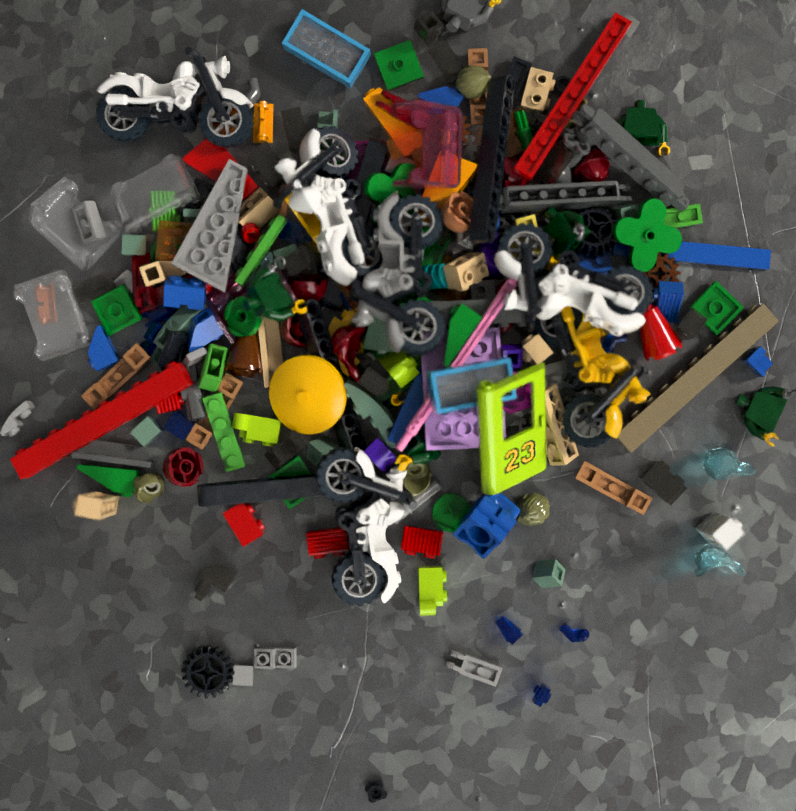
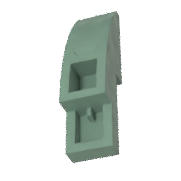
(177, 322)
(369, 405)

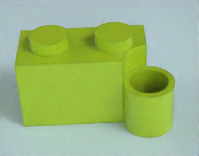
(400, 367)
(257, 428)
(431, 589)

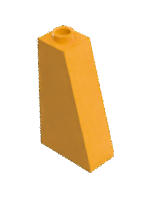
(389, 124)
(438, 196)

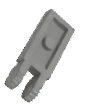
(475, 668)

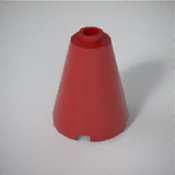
(657, 335)

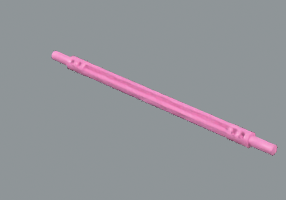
(460, 358)

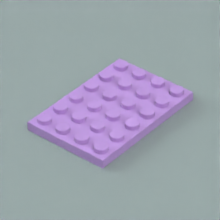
(459, 427)

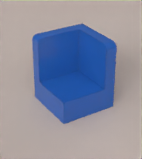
(758, 361)

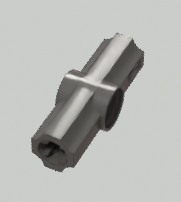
(193, 396)

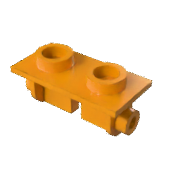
(263, 122)

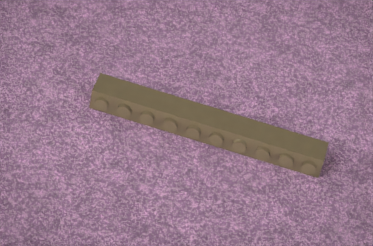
(696, 376)

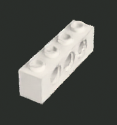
(720, 530)

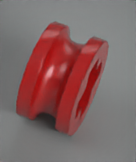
(249, 228)

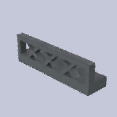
(117, 453)

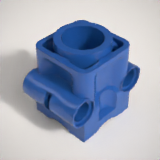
(487, 523)

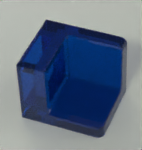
(179, 425)

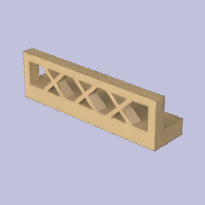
(270, 348)
(556, 444)

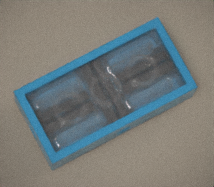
(326, 49)
(456, 386)

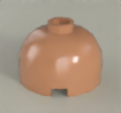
(457, 212)

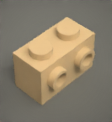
(536, 91)
(257, 209)
(466, 271)
(535, 349)

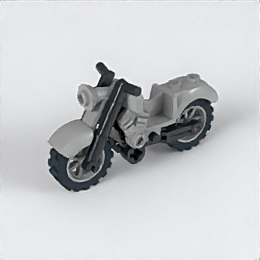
(401, 275)

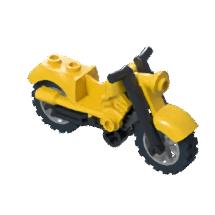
(594, 370)

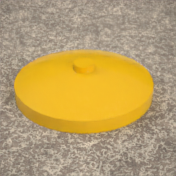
(307, 394)

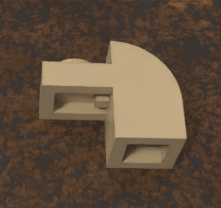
(158, 272)

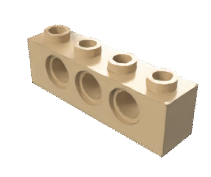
(96, 505)

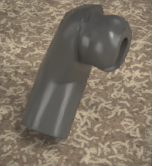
(254, 93)

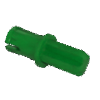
(523, 129)

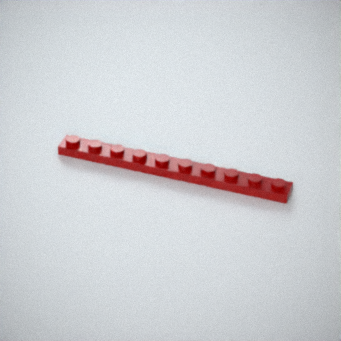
(572, 96)

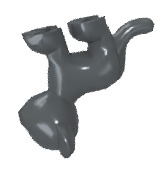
(580, 145)

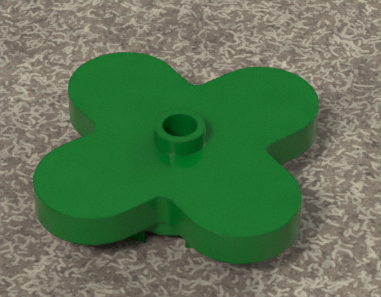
(380, 186)
(647, 235)

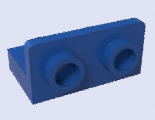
(600, 263)

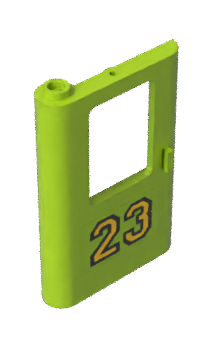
(522, 454)

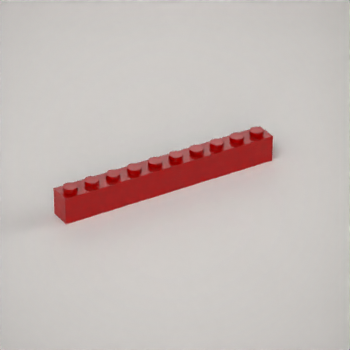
(102, 420)

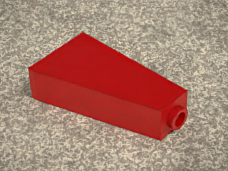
(211, 161)

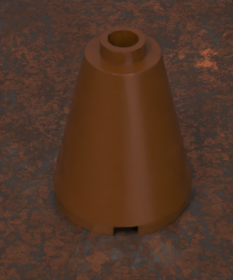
(245, 357)

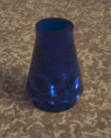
(509, 630)

